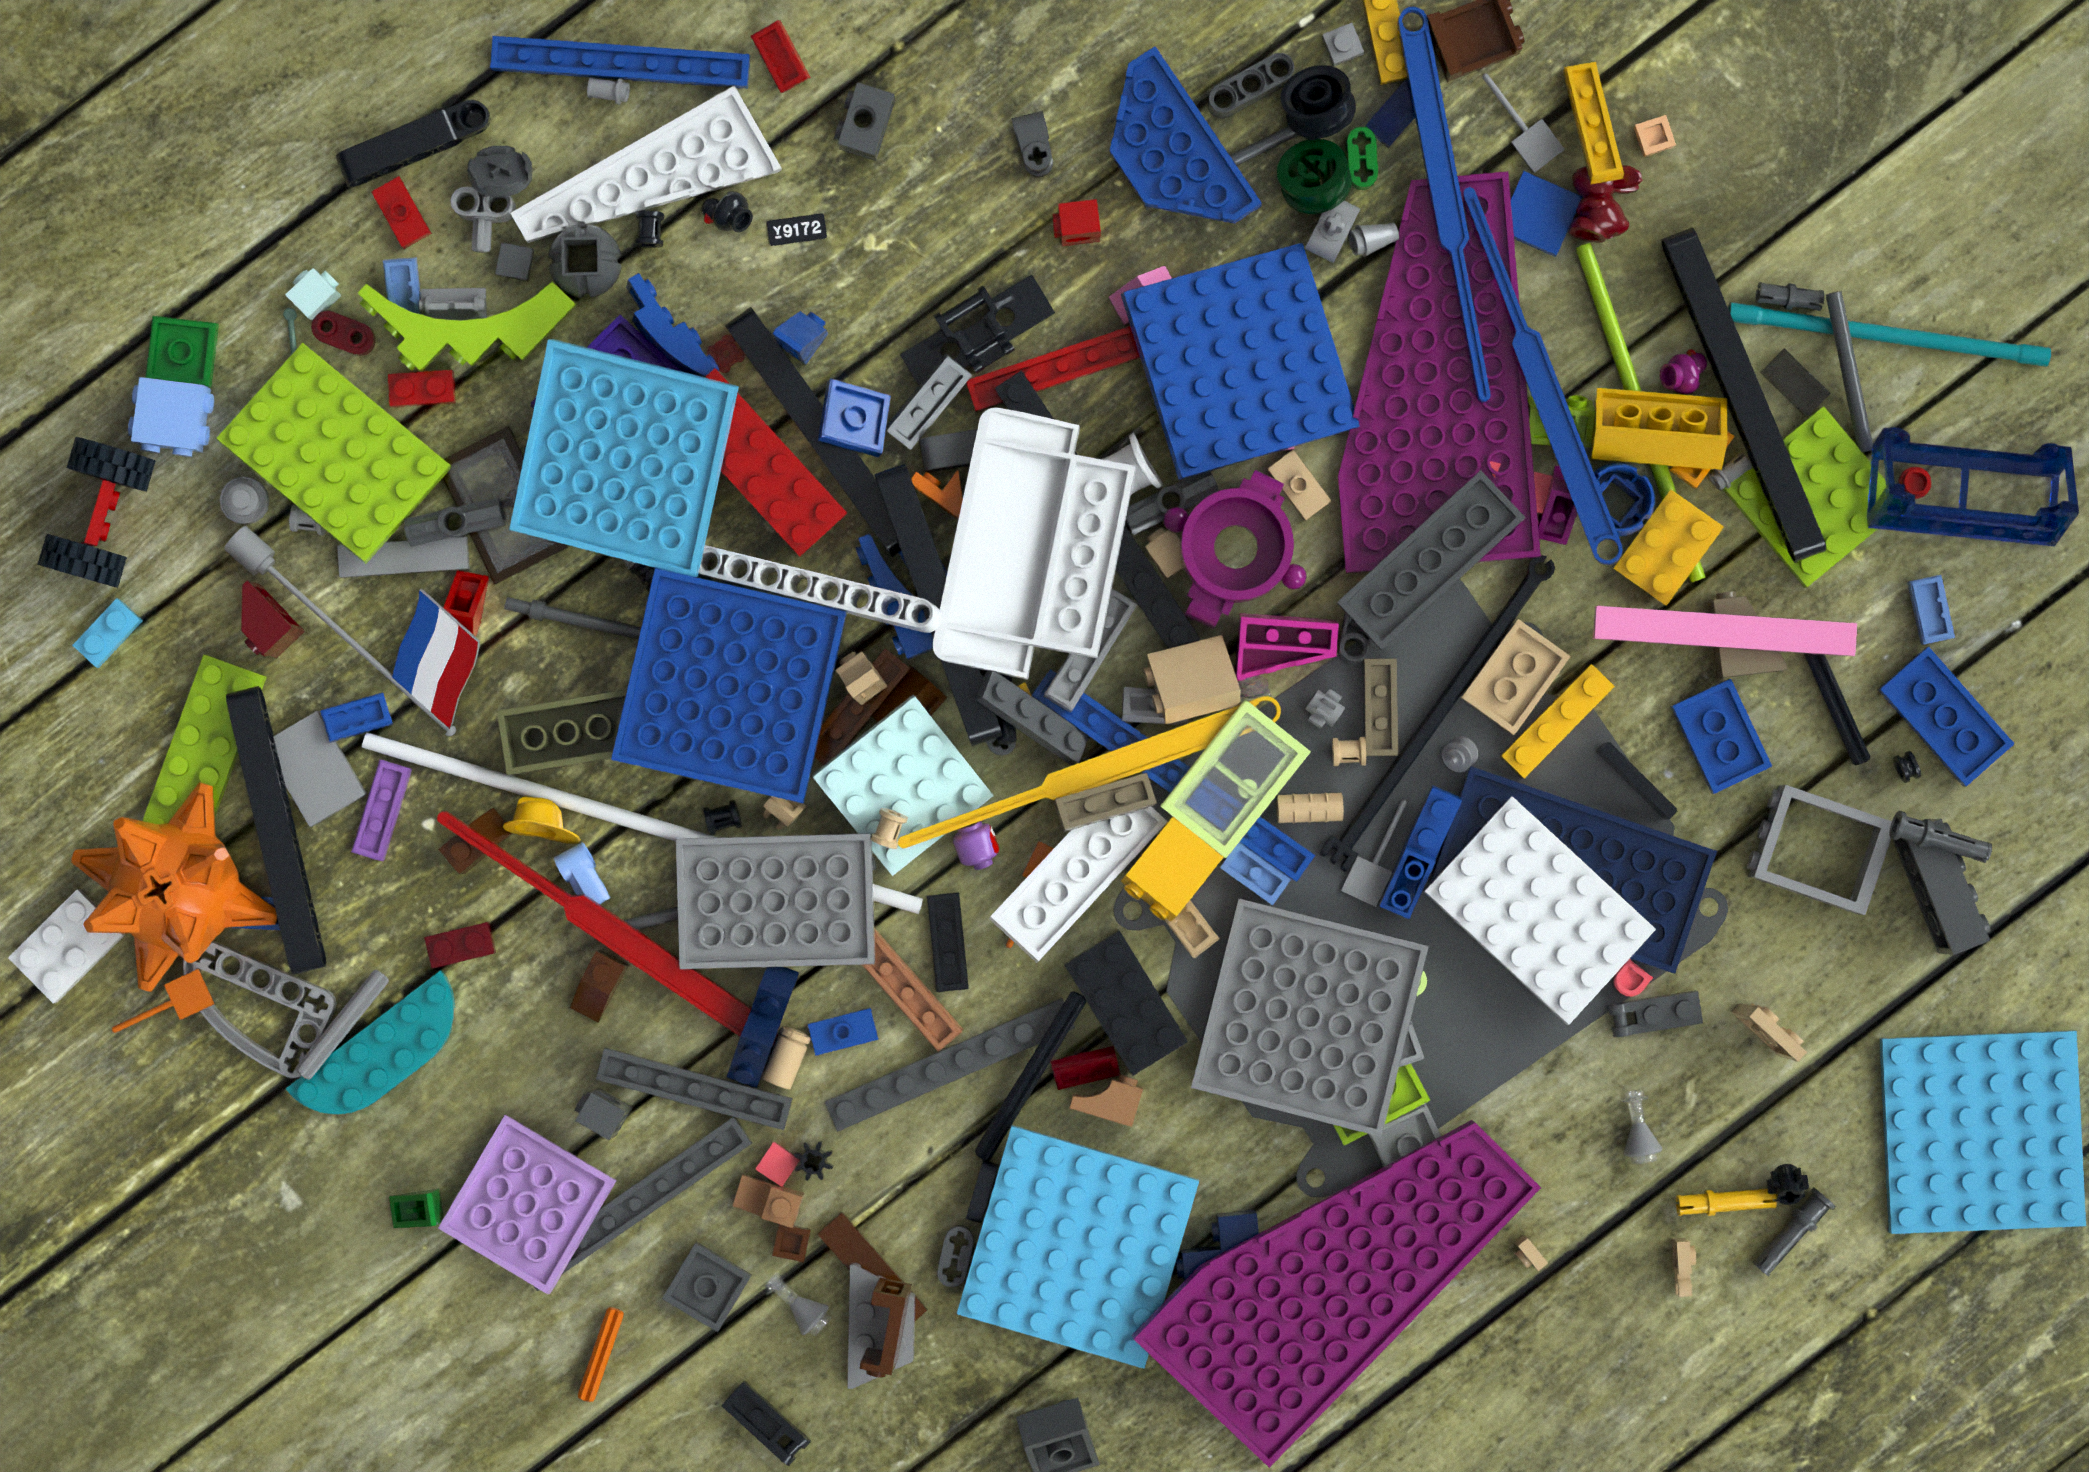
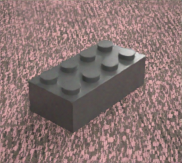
(1944, 895)

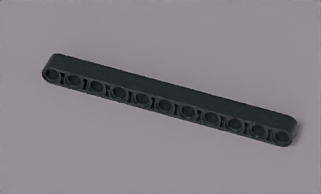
(1743, 395)

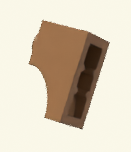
(1115, 1102)
(768, 1200)

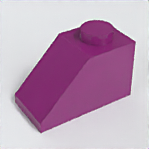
(1559, 511)

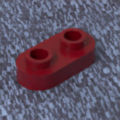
(342, 333)

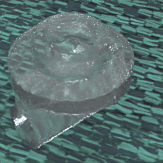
(1254, 688)

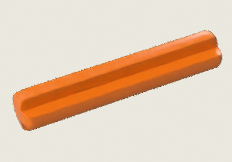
(600, 1354)

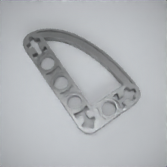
(273, 991)

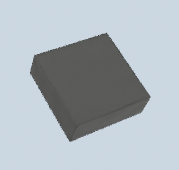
(514, 262)

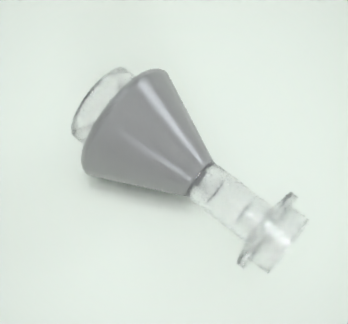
(1641, 1142)
(809, 1314)

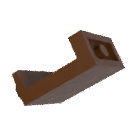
(1474, 36)
(895, 1296)

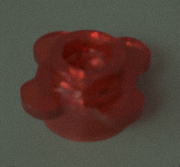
(726, 344)

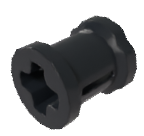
(649, 229)
(722, 817)

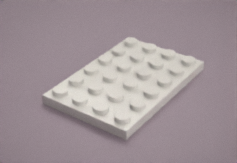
(1539, 910)

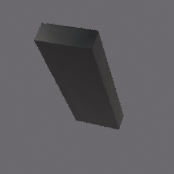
(1637, 780)
(947, 942)

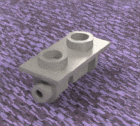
(454, 303)

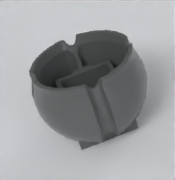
(585, 282)

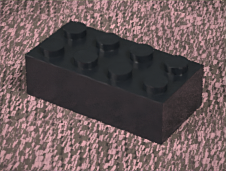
(1125, 1002)

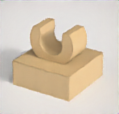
(783, 810)

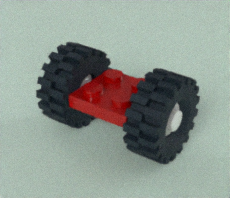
(112, 467)

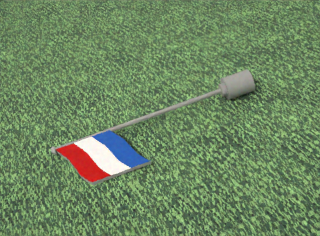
(434, 653)

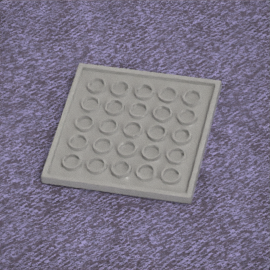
(1310, 1017)

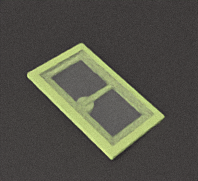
(1235, 778)

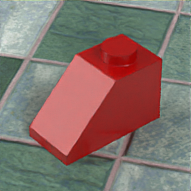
(467, 599)

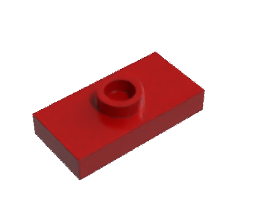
(780, 56)
(401, 212)

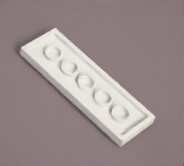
(1073, 879)

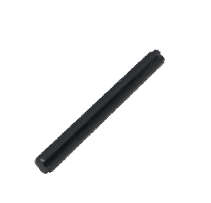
(1030, 1076)

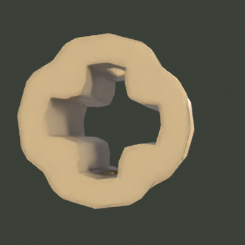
(1349, 751)
(888, 828)

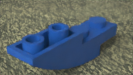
(655, 324)
(1420, 852)

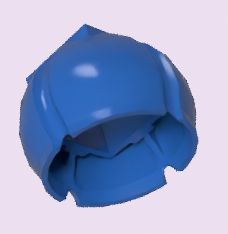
(1634, 485)

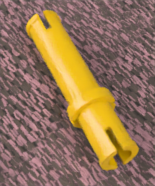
(1724, 1201)

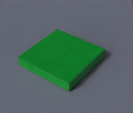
(182, 350)

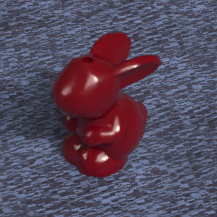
(1598, 211)

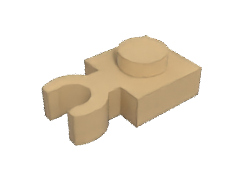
(1683, 1258)

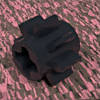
(816, 1151)
(1787, 1184)

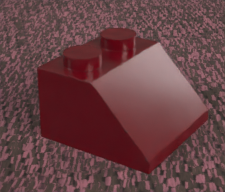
(266, 622)

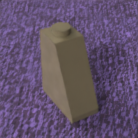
(1741, 662)

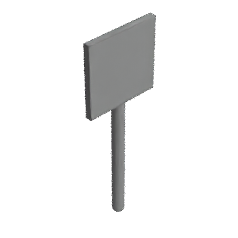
(1536, 144)
(1367, 878)

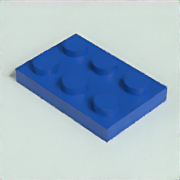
(1721, 736)

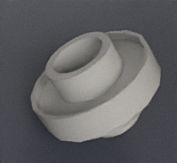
(244, 500)

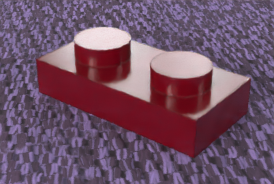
(460, 945)

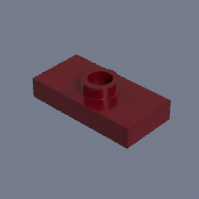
(1085, 1068)

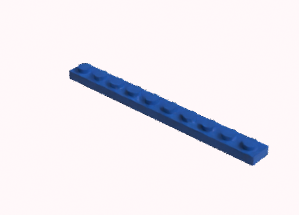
(1114, 734)

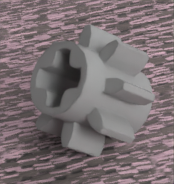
(1325, 708)

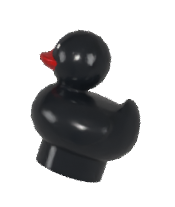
(728, 213)

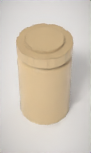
(786, 1057)

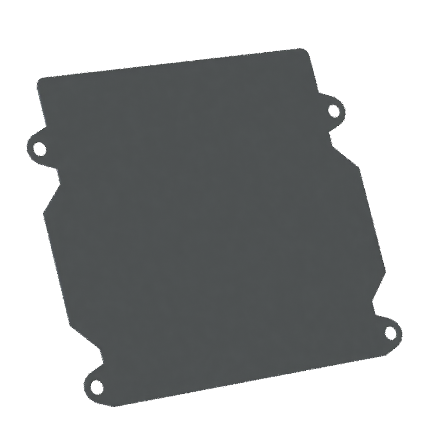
(1474, 1015)

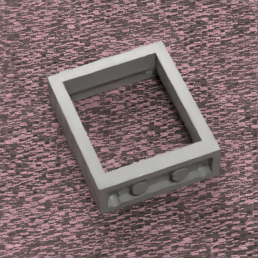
(1870, 866)

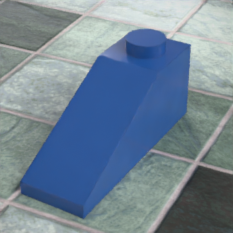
(801, 335)

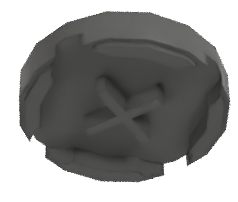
(499, 171)

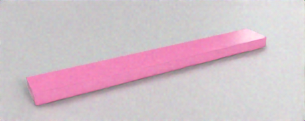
(1725, 631)

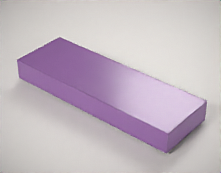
(381, 810)

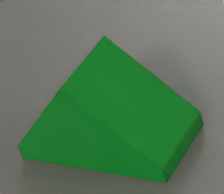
(416, 1209)

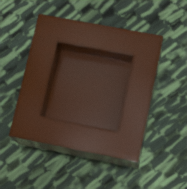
(791, 1242)

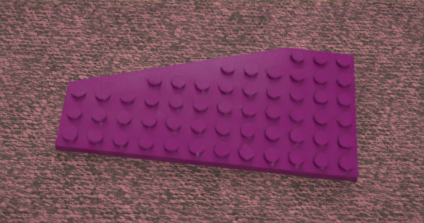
(1418, 395)
(1314, 1300)

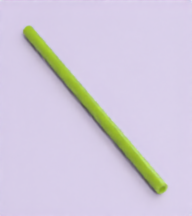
(1622, 359)

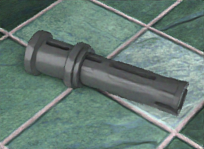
(1926, 834)
(1803, 1220)

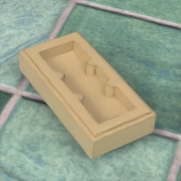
(1299, 485)
(1193, 930)

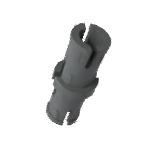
(1789, 296)

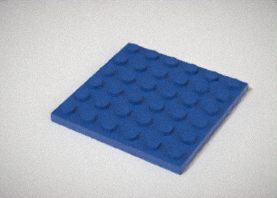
(1240, 360)
(729, 685)

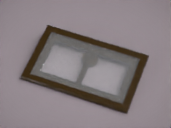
(488, 472)

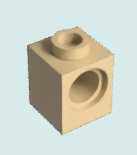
(1165, 552)

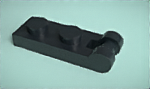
(765, 1422)

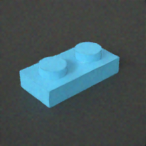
(107, 633)

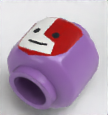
(976, 845)

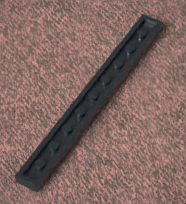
(1132, 563)

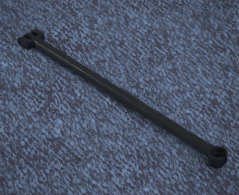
(1436, 716)

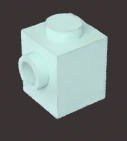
(313, 292)

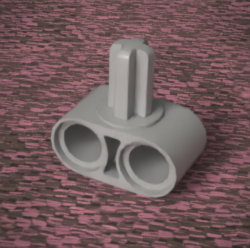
(481, 215)
(1332, 231)

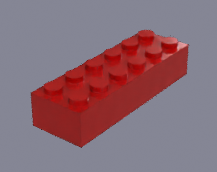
(776, 479)

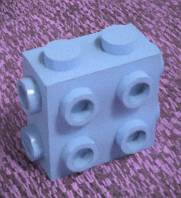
(170, 416)

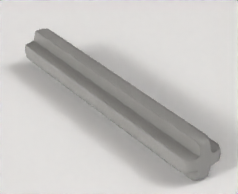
(342, 1024)

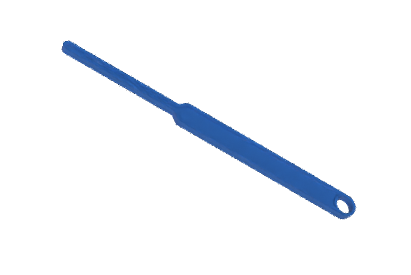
(1442, 178)
(1550, 402)

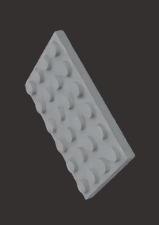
(775, 901)

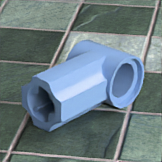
(579, 870)

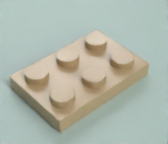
(1515, 677)
(1763, 1025)

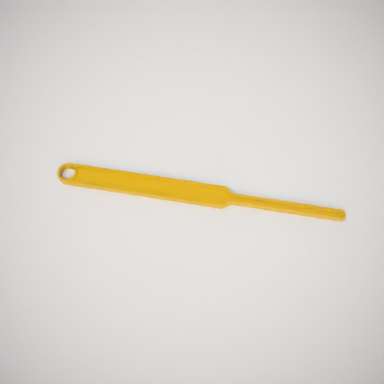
(1098, 770)

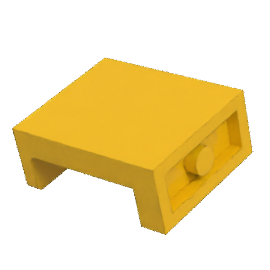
(1171, 870)

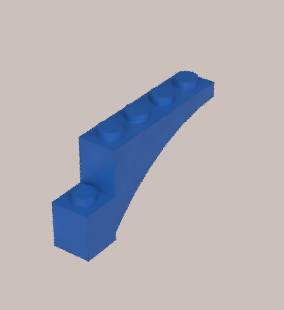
(907, 640)

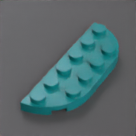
(382, 1052)

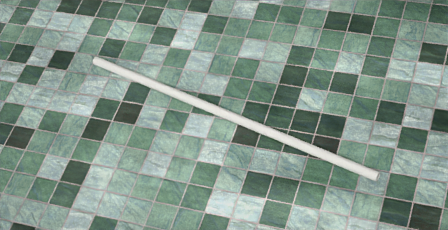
(575, 803)

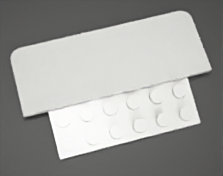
(1031, 546)

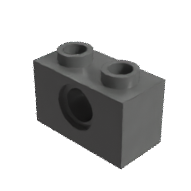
(865, 141)
(602, 1113)

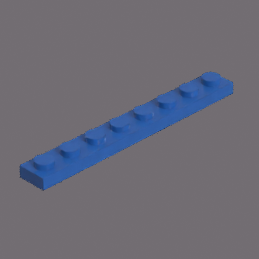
(620, 62)

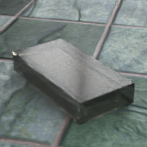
(1795, 383)

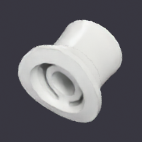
(1134, 455)

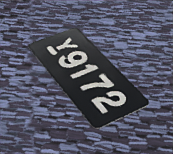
(796, 229)

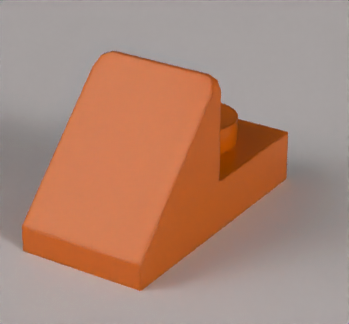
(948, 499)

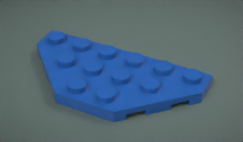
(1172, 150)

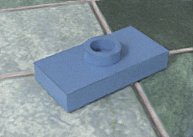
(403, 282)
(1931, 609)

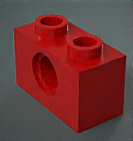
(1077, 222)

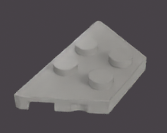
(869, 1325)

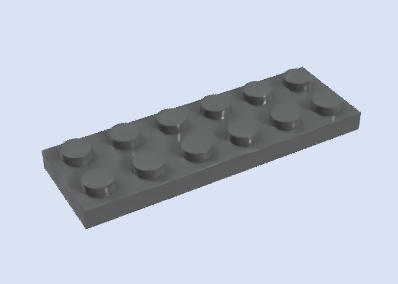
(1431, 560)

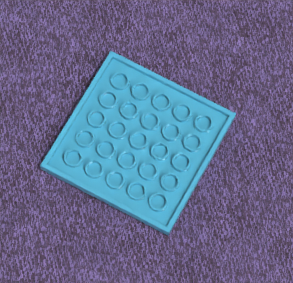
(623, 457)
(1982, 1132)
(1076, 1245)

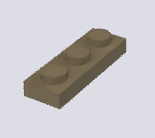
(1380, 707)
(1104, 802)

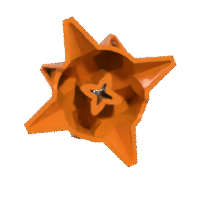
(199, 879)

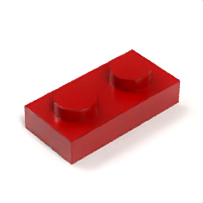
(421, 388)

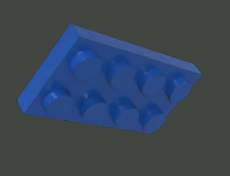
(1946, 716)

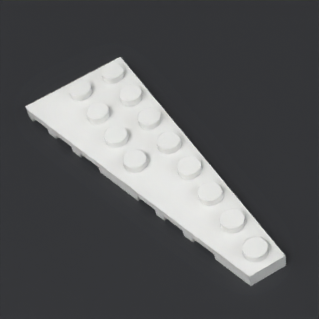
(685, 158)

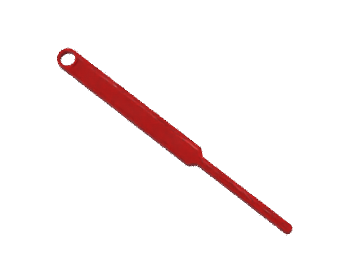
(619, 936)

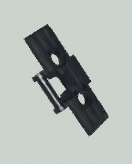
(986, 339)

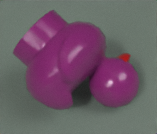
(1683, 372)

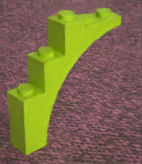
(427, 337)

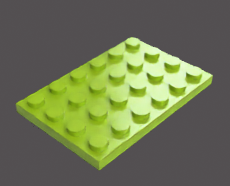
(334, 453)

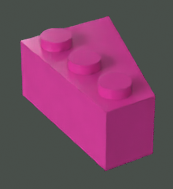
(1281, 642)

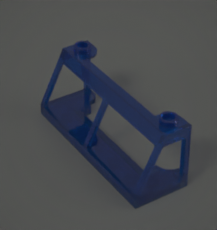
(1898, 510)

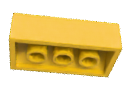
(1659, 428)

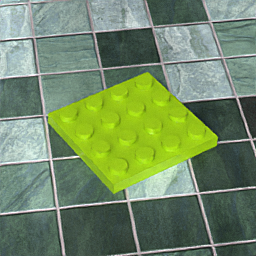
(1835, 484)

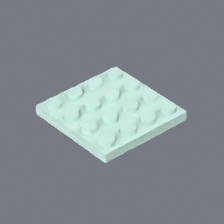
(906, 768)

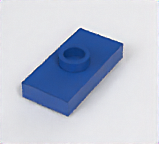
(356, 717)
(843, 1031)

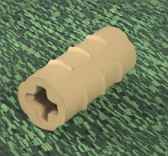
(1309, 807)

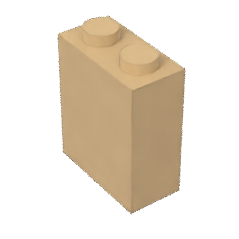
(1192, 679)

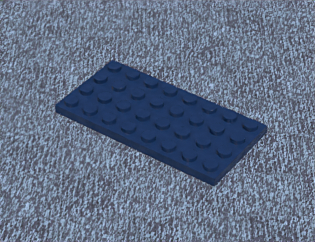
(1646, 867)

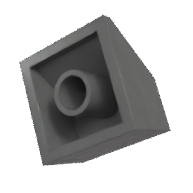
(1058, 1438)

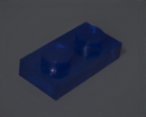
(1393, 116)

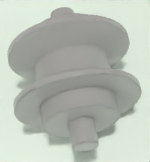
(1460, 754)

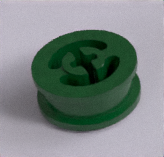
(1325, 163)

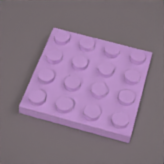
(527, 1204)

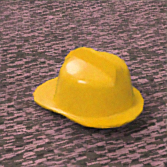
(540, 819)

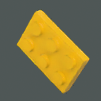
(1668, 547)

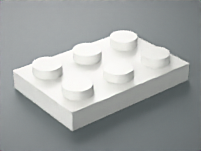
(62, 949)

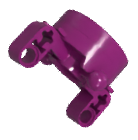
(1251, 507)

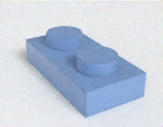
(1255, 873)

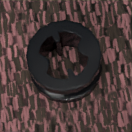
(1907, 766)

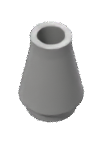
(1370, 238)

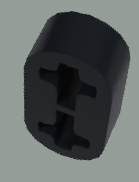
(982, 1191)

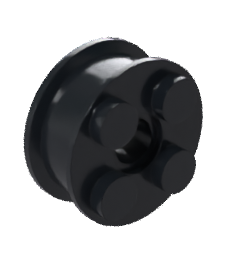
(1318, 102)

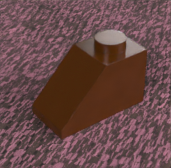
(464, 855)
(598, 985)

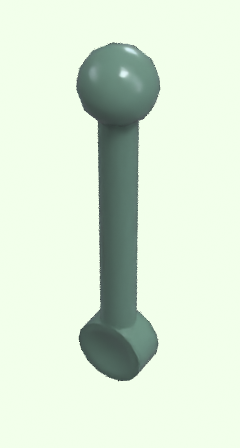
(290, 315)

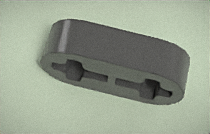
(963, 1257)

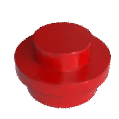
(1916, 481)

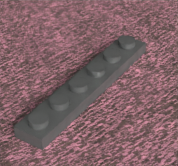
(694, 1088)

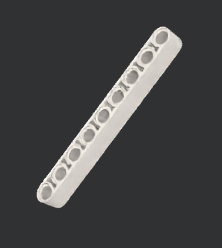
(817, 589)

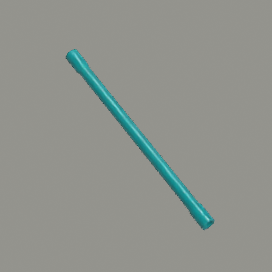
(2020, 353)

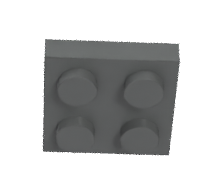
(707, 1286)

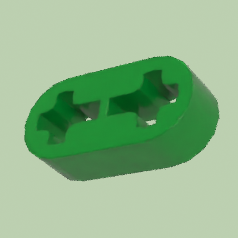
(1369, 157)

